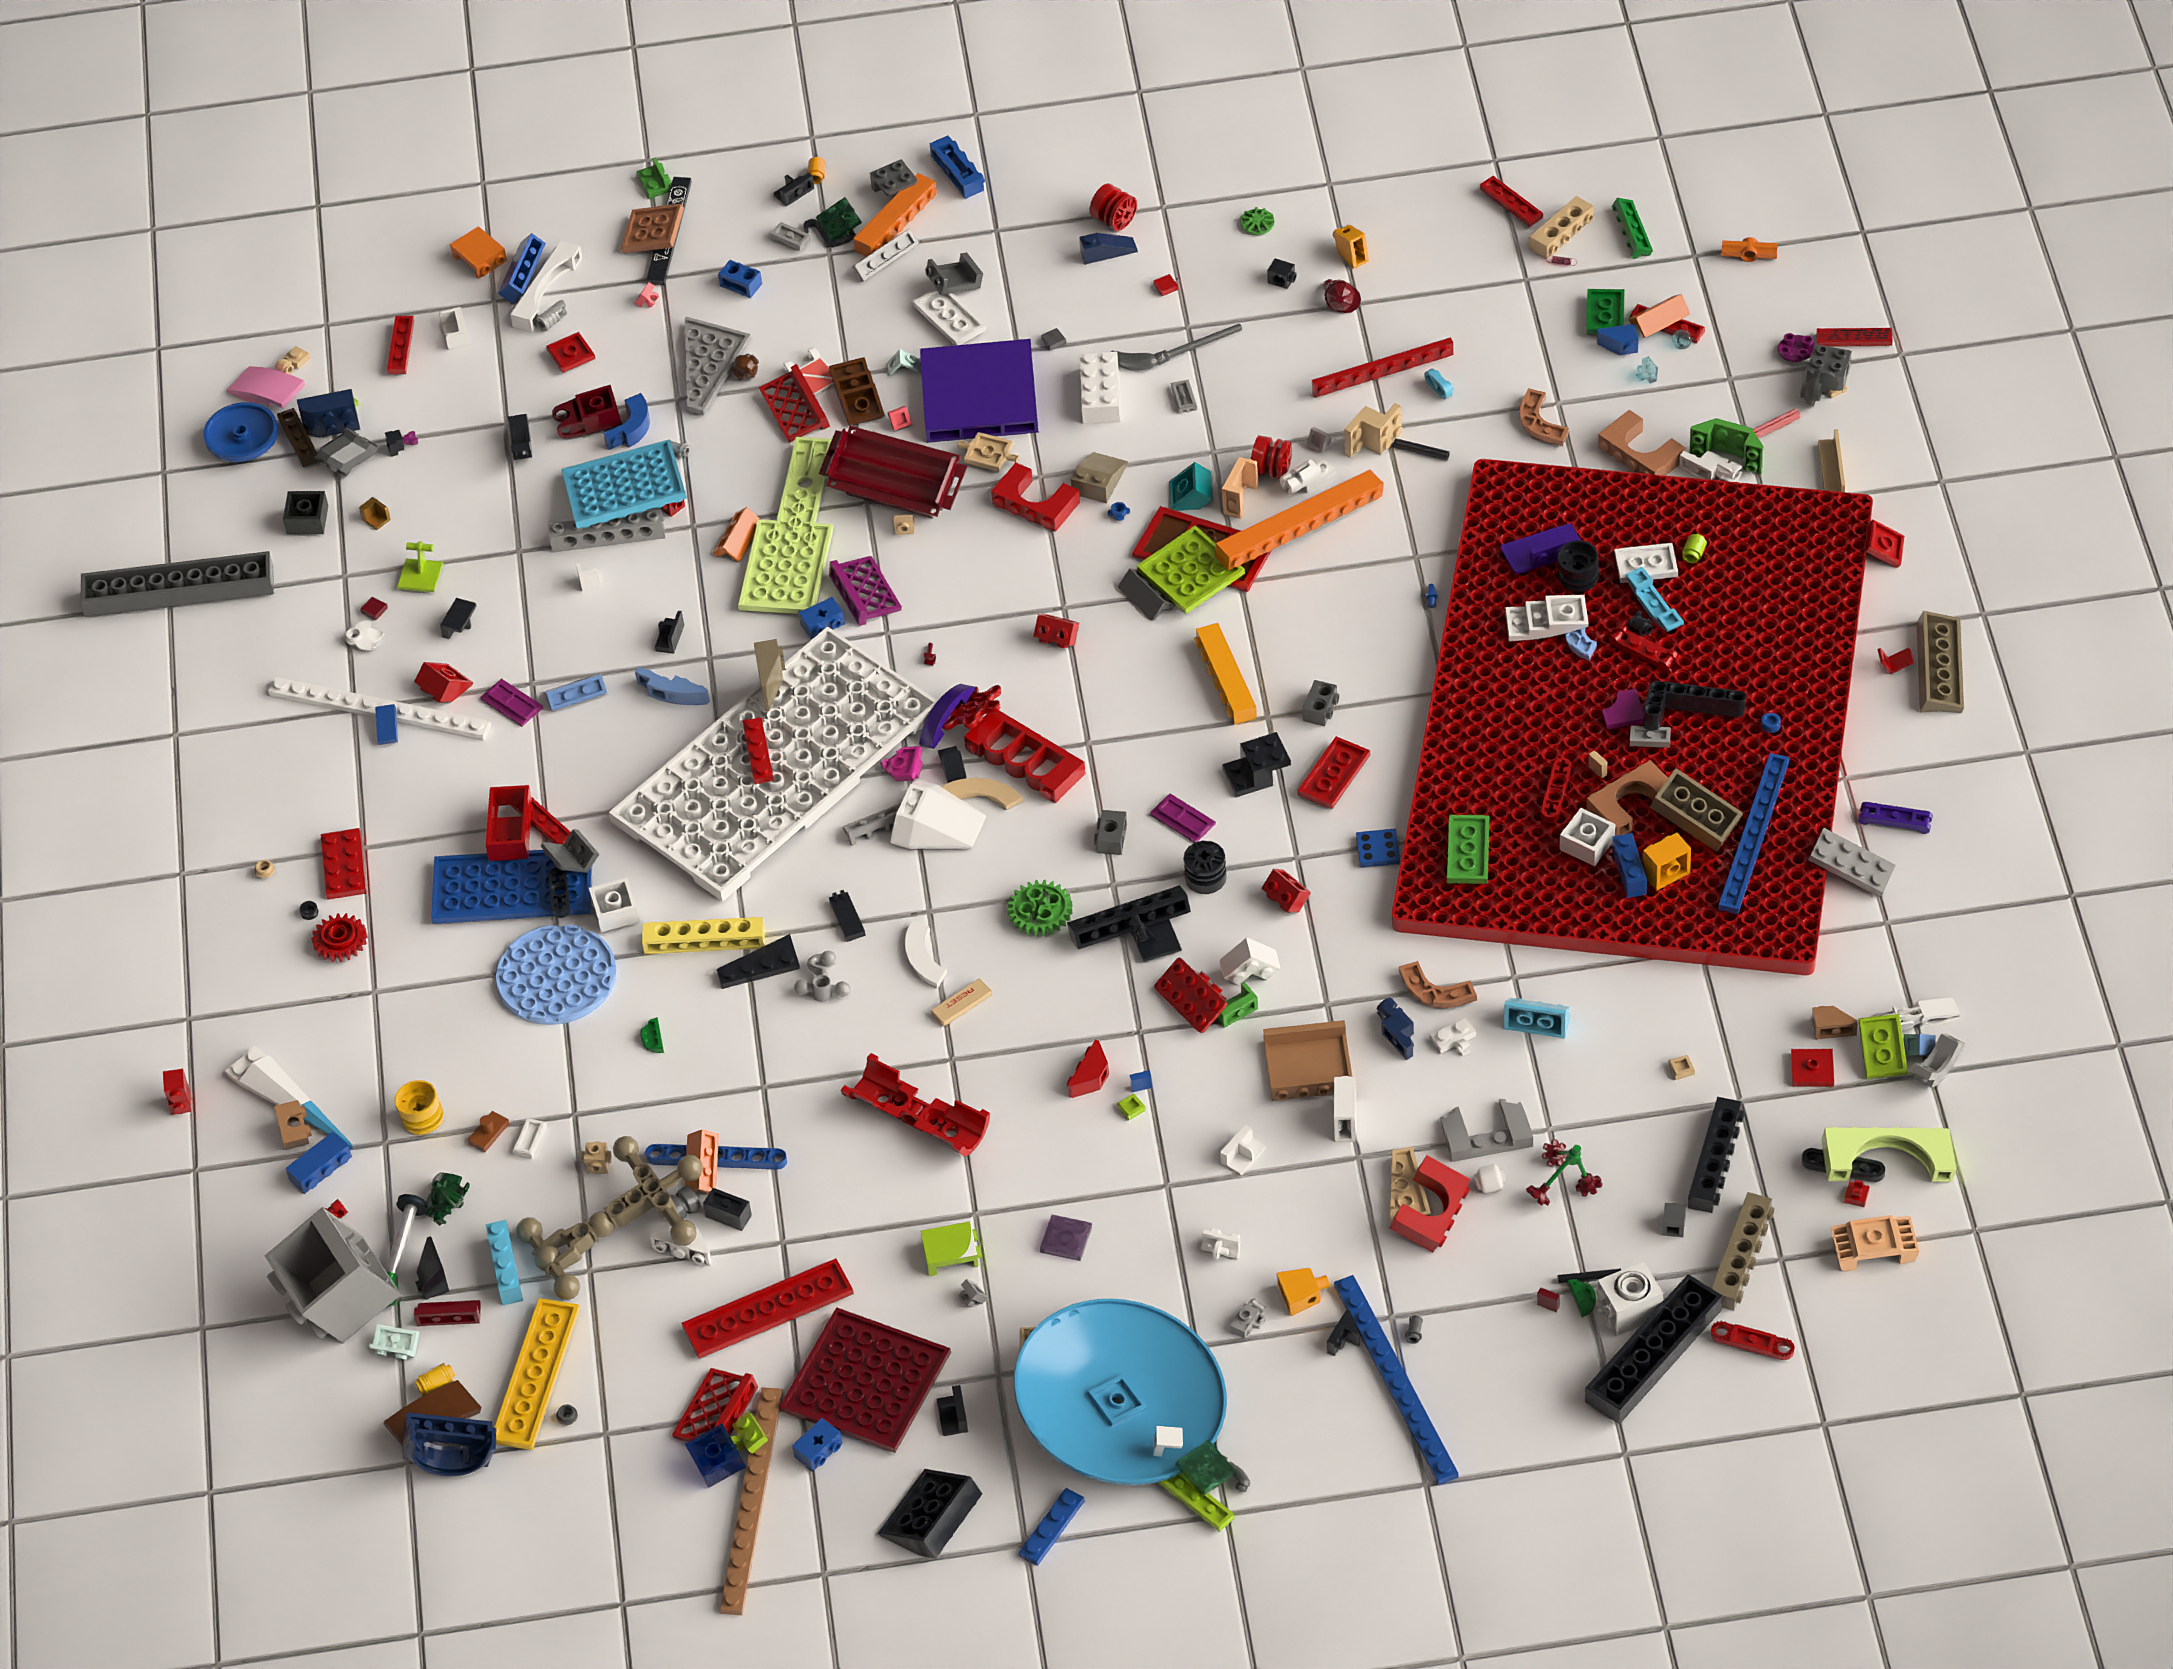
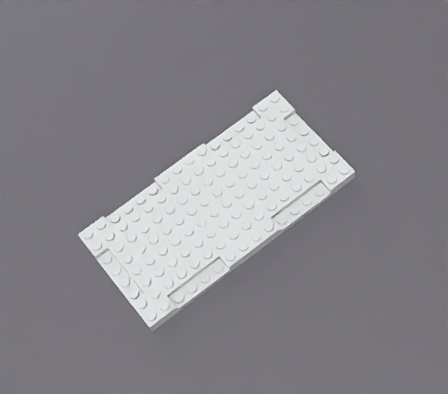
(822, 733)

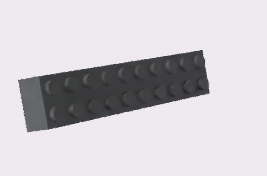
(177, 583)

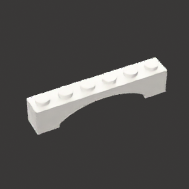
(563, 259)

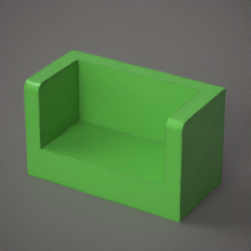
(1239, 1006)

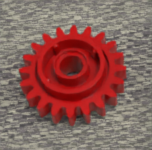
(339, 937)

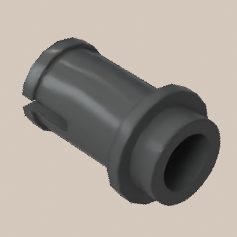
(1413, 1334)

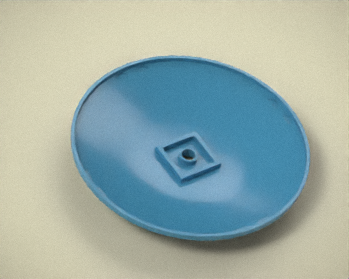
(1122, 1352)

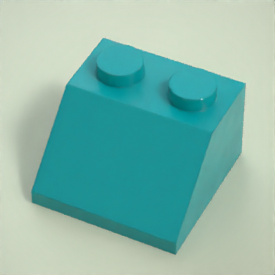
(1191, 488)

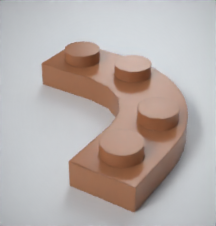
(1535, 424)
(1435, 995)

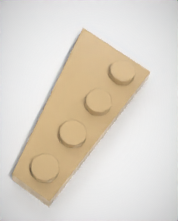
(1403, 1187)

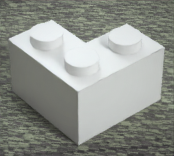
(1247, 959)

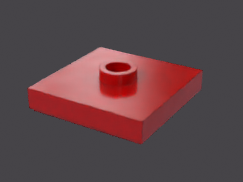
(570, 352)
(1885, 543)
(1812, 1067)

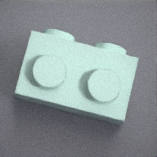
(394, 1341)

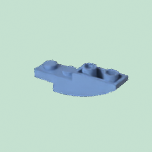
(673, 691)

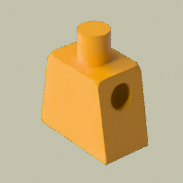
(1351, 245)
(1300, 1289)

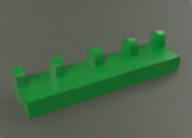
(1632, 227)

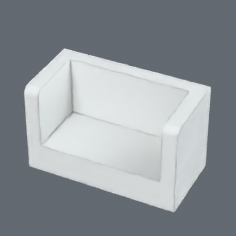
(454, 328)

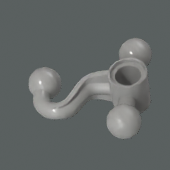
(821, 983)

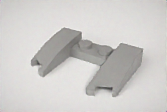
(1515, 1137)

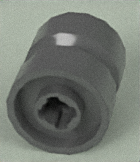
(686, 1201)

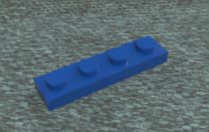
(1051, 1526)

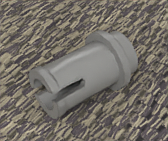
(680, 449)

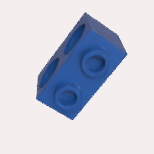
(740, 278)

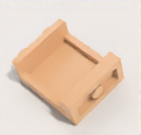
(1242, 475)

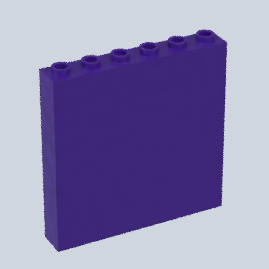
(978, 390)

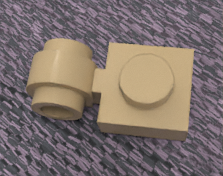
(294, 358)

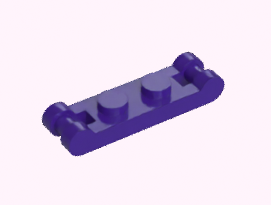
(1895, 816)

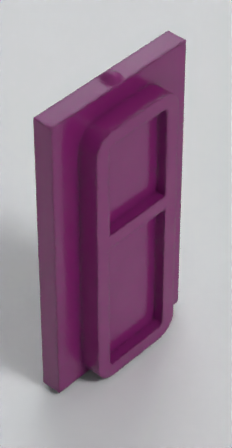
(511, 702)
(1182, 818)

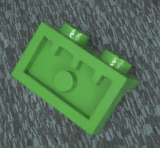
(654, 179)

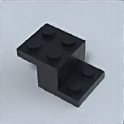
(1256, 764)

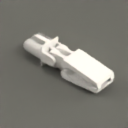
(1926, 1013)

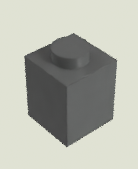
(1674, 1219)

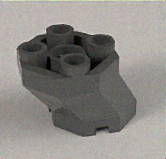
(346, 452)

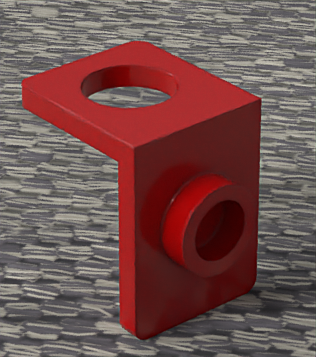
(1896, 661)

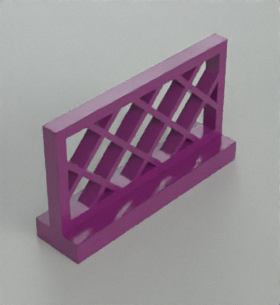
(856, 604)

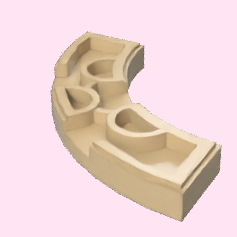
(993, 789)

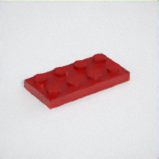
(1333, 772)
(343, 863)

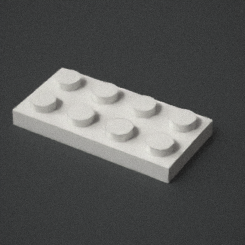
(949, 316)

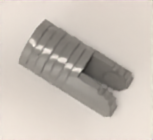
(551, 315)

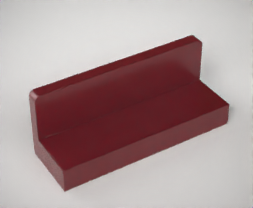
(448, 1313)

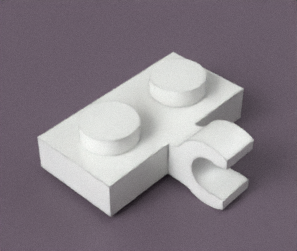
(1454, 1036)

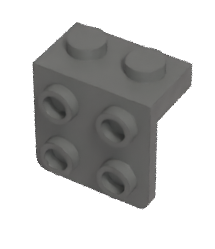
(892, 178)
(573, 855)

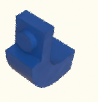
(634, 428)

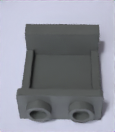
(955, 276)

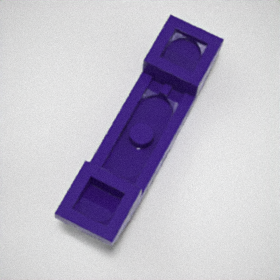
(931, 731)

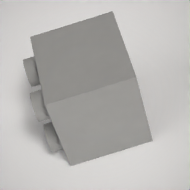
(330, 1277)

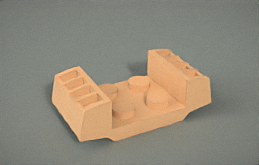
(1875, 1239)

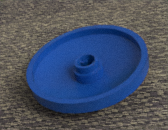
(240, 432)

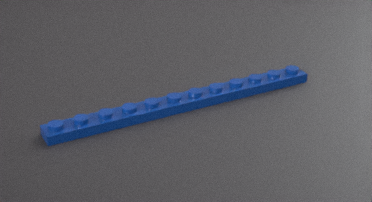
(1396, 1380)

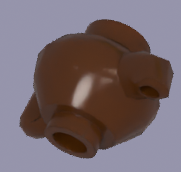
(745, 366)

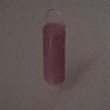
(1561, 260)

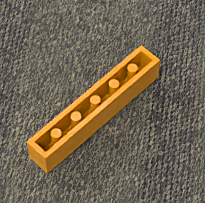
(1226, 673)

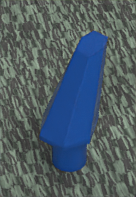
(1431, 596)

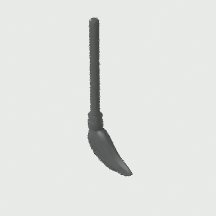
(1145, 361)

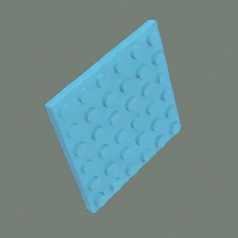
(623, 484)

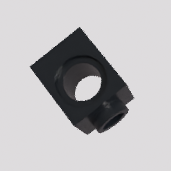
(1281, 273)

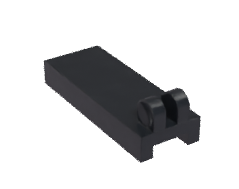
(846, 916)

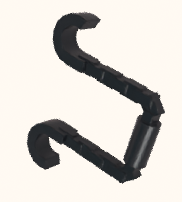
(837, 242)

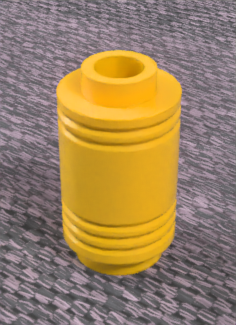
(434, 1378)

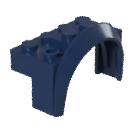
(448, 1460)

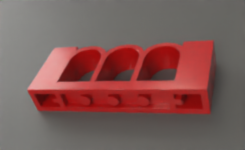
(1051, 785)

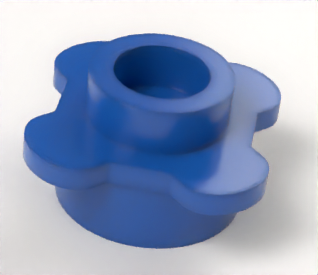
(1118, 511)

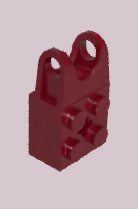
(588, 413)

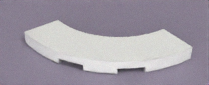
(918, 956)

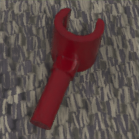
(929, 657)

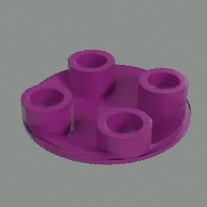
(1795, 347)

